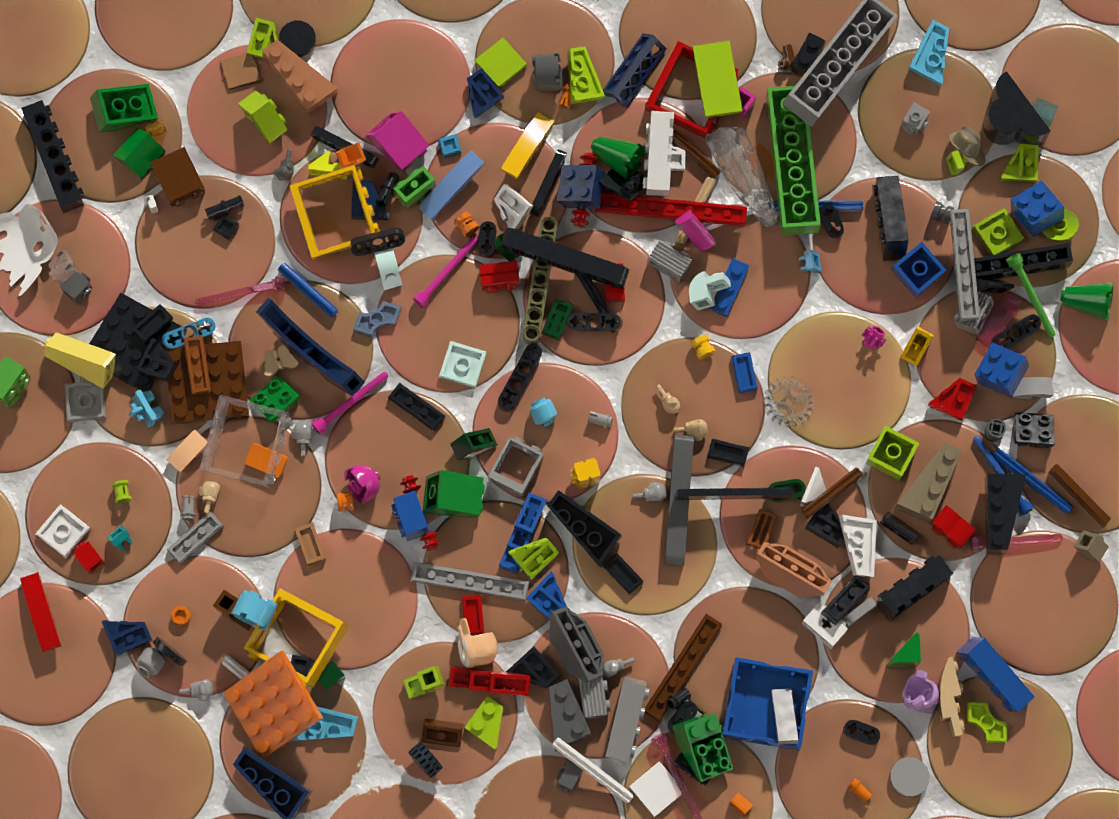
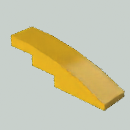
(527, 145)

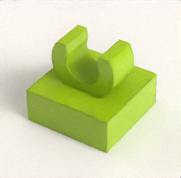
(956, 162)

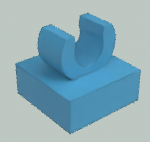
(812, 262)

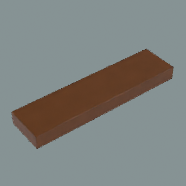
(1079, 495)

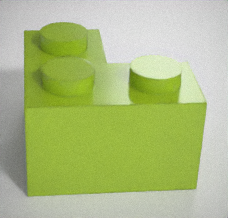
(263, 114)

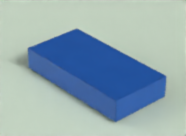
(744, 372)

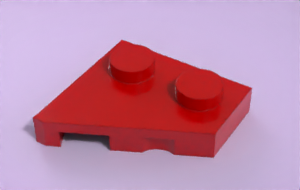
(954, 399)

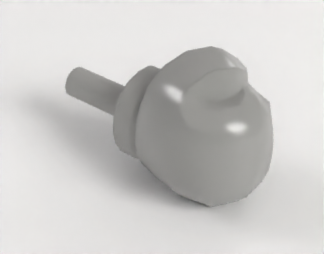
(302, 434)
(653, 493)
(613, 666)
(200, 689)

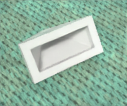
(814, 488)

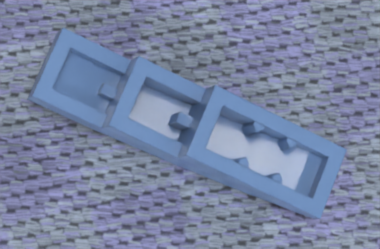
(451, 184)

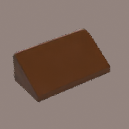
(442, 732)

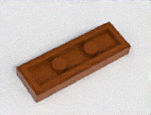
(197, 365)

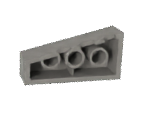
(626, 719)

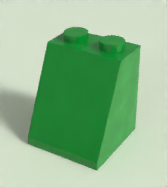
(453, 494)

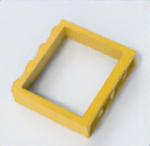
(304, 219)
(281, 598)

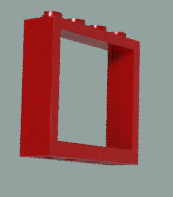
(686, 51)

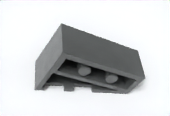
(566, 715)

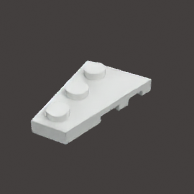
(860, 544)

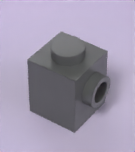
(77, 287)

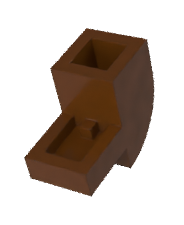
(225, 605)

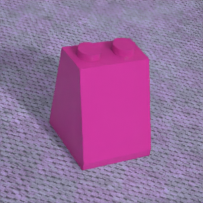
(398, 140)

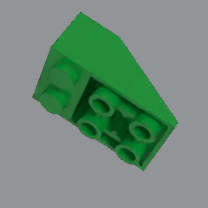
(703, 746)

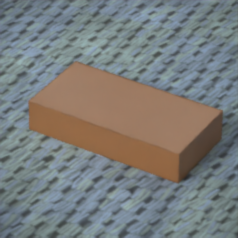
(310, 543)

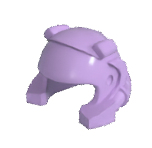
(920, 692)

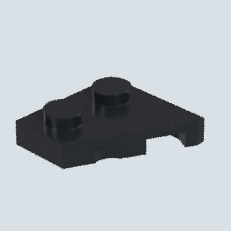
(535, 666)

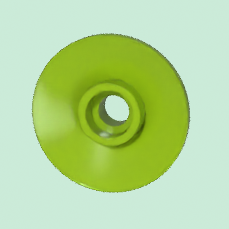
(1069, 226)

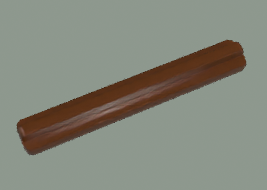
(695, 155)
(831, 493)

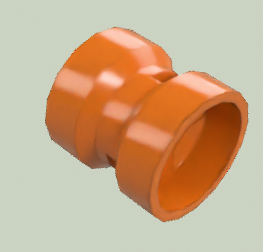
(466, 224)

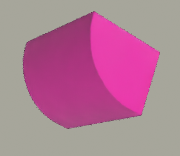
(695, 231)

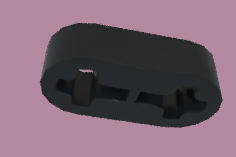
(827, 223)
(483, 239)
(678, 715)
(863, 728)

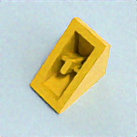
(916, 346)

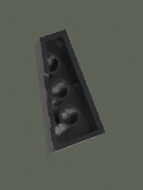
(589, 531)
(914, 587)

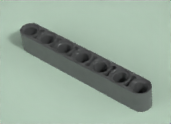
(679, 508)

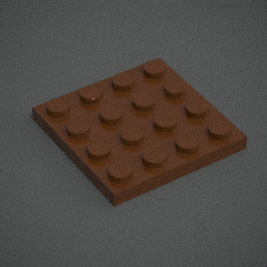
(225, 377)

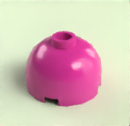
(363, 482)

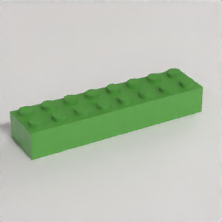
(792, 167)

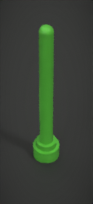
(1016, 263)

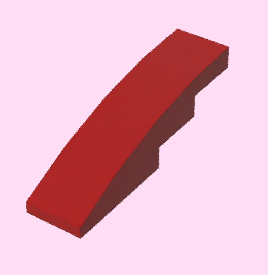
(40, 612)
(489, 680)

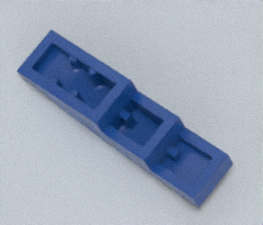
(523, 529)

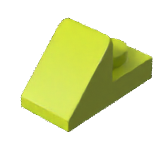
(322, 165)

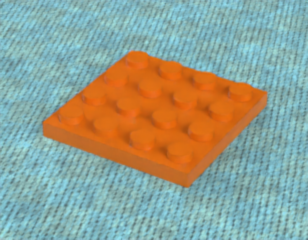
(272, 705)

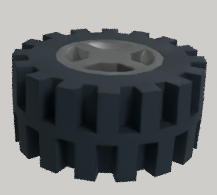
(425, 759)

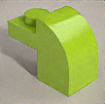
(424, 682)

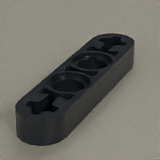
(338, 143)
(548, 182)
(518, 376)

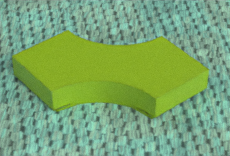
(994, 730)

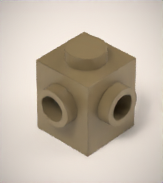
(1091, 546)

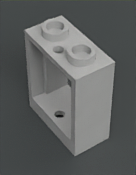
(507, 483)

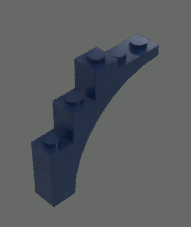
(309, 350)

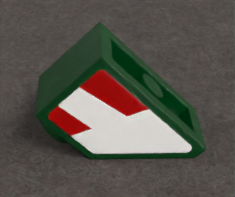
(473, 443)

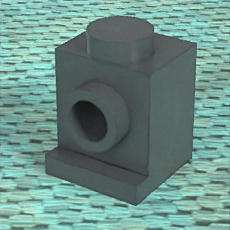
(568, 777)

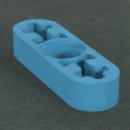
(177, 343)

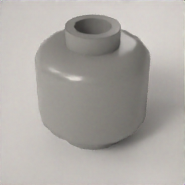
(150, 662)

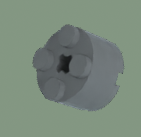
(547, 72)

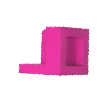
(747, 101)

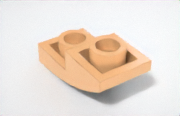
(187, 451)

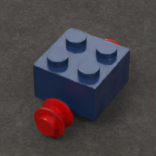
(581, 188)

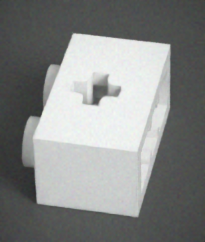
(828, 635)

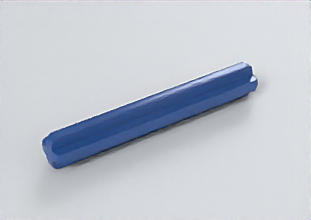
(307, 290)

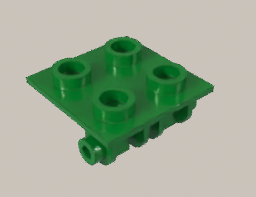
(276, 395)

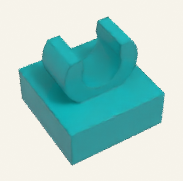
(119, 536)

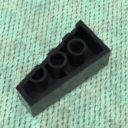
(890, 217)
(1001, 508)

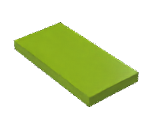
(717, 79)

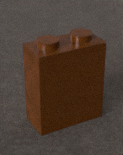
(178, 177)

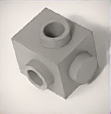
(915, 119)

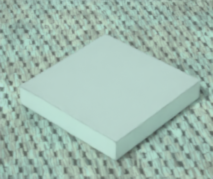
(462, 364)

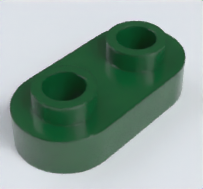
(787, 484)

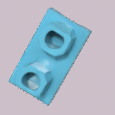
(142, 409)

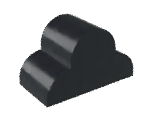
(1013, 116)

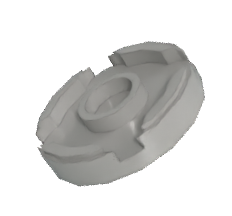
(909, 776)

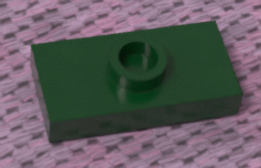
(557, 319)

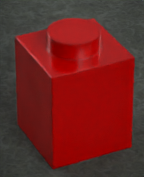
(88, 556)

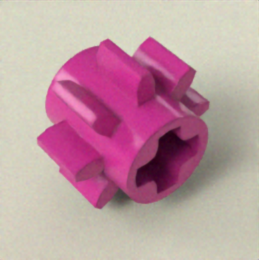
(873, 337)

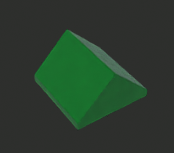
(138, 152)
(908, 656)

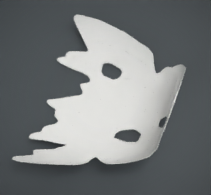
(18, 246)

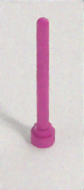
(422, 298)
(321, 424)

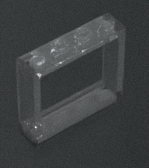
(216, 431)

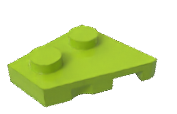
(261, 37)

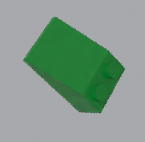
(123, 107)

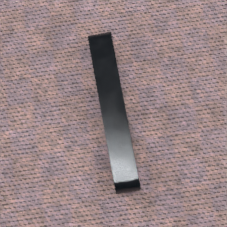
(564, 258)

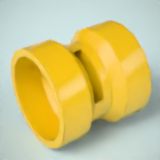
(703, 347)

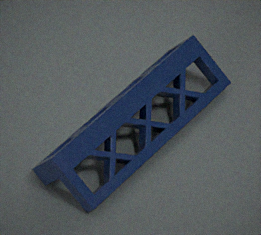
(632, 62)

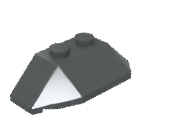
(576, 645)

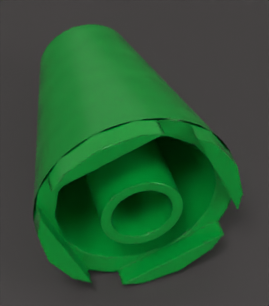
(619, 155)
(1089, 299)

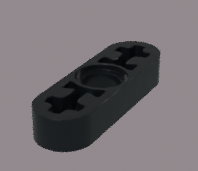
(362, 240)
(581, 316)
(1024, 332)

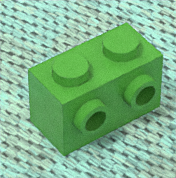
(414, 187)

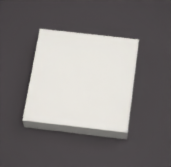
(63, 531)
(656, 789)

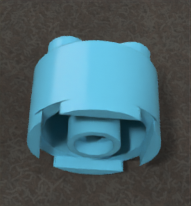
(254, 610)

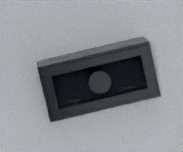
(993, 286)
(899, 527)

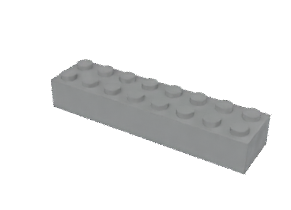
(839, 60)

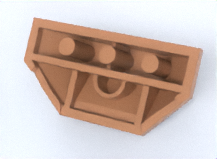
(792, 570)

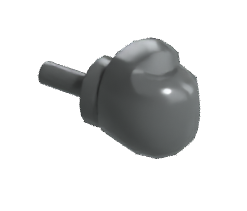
(286, 168)

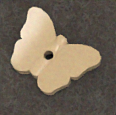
(286, 360)

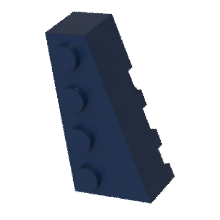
(280, 790)

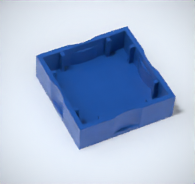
(750, 705)

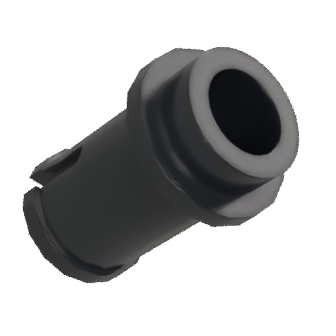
(674, 701)

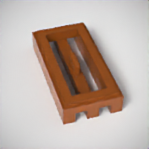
(756, 545)

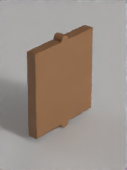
(240, 71)

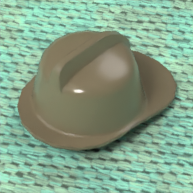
(968, 144)

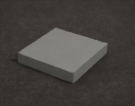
(84, 402)

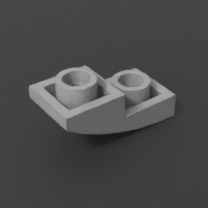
(1034, 387)

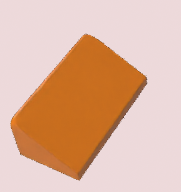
(259, 457)

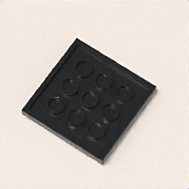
(117, 337)

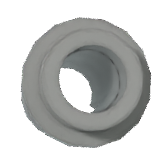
(600, 419)
(188, 508)

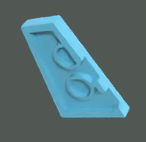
(931, 53)
(331, 726)

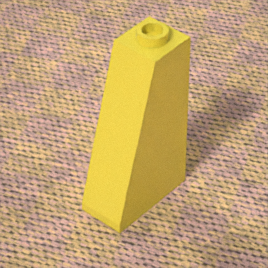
(81, 358)

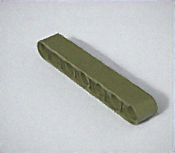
(539, 289)

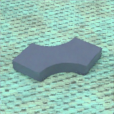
(369, 322)

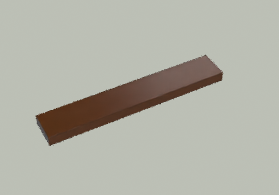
(682, 666)

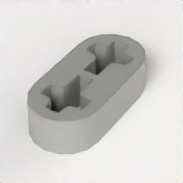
(859, 612)

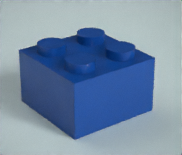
(1037, 208)
(918, 269)
(1001, 370)

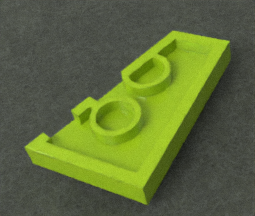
(582, 77)

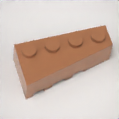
(300, 78)

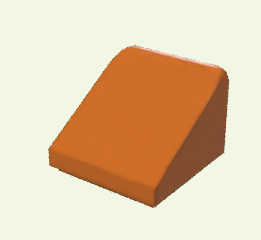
(740, 804)

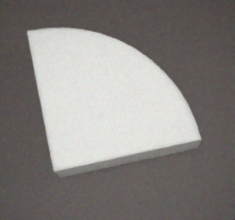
(152, 204)

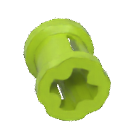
(121, 491)

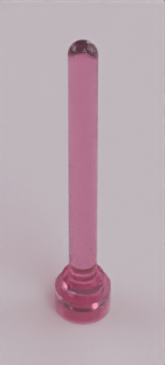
(276, 284)
(978, 543)
(660, 742)

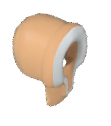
(476, 649)

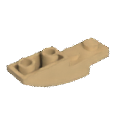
(950, 689)

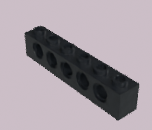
(33, 114)
(1034, 261)

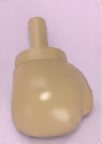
(670, 404)
(695, 428)
(209, 493)

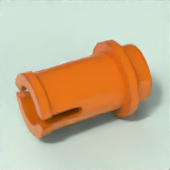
(566, 97)
(861, 791)

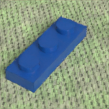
(724, 298)

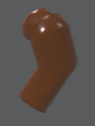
(788, 59)

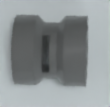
(941, 212)
(995, 433)

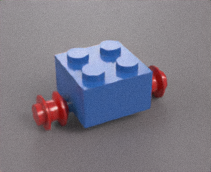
(409, 512)

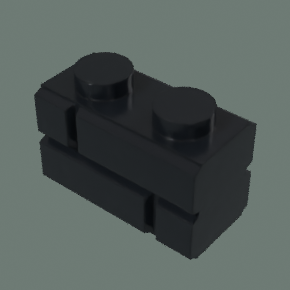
(807, 54)

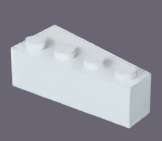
(659, 152)

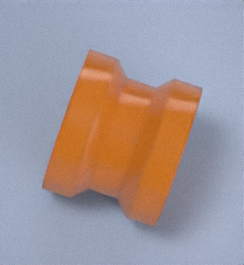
(345, 501)

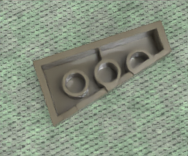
(927, 490)

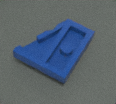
(547, 596)

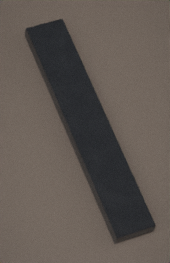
(733, 493)

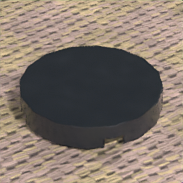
(298, 37)
(169, 651)

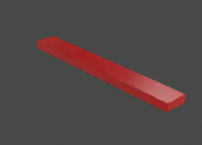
(673, 209)

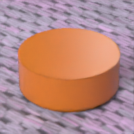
(181, 616)

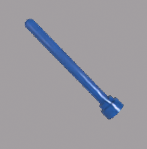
(1024, 506)

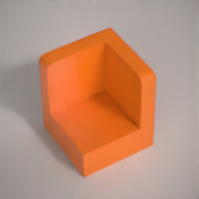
(350, 155)

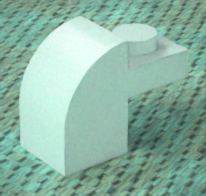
(388, 269)
(703, 288)

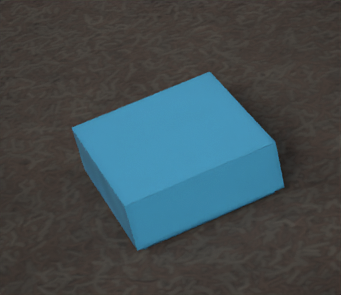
(450, 146)

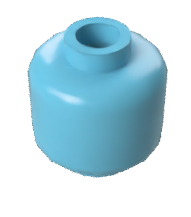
(543, 412)

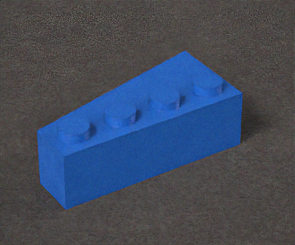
(995, 674)

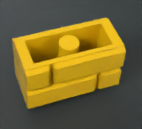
(585, 473)

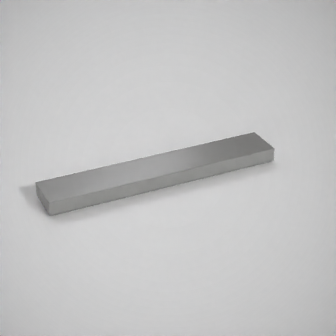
(964, 265)
(469, 581)

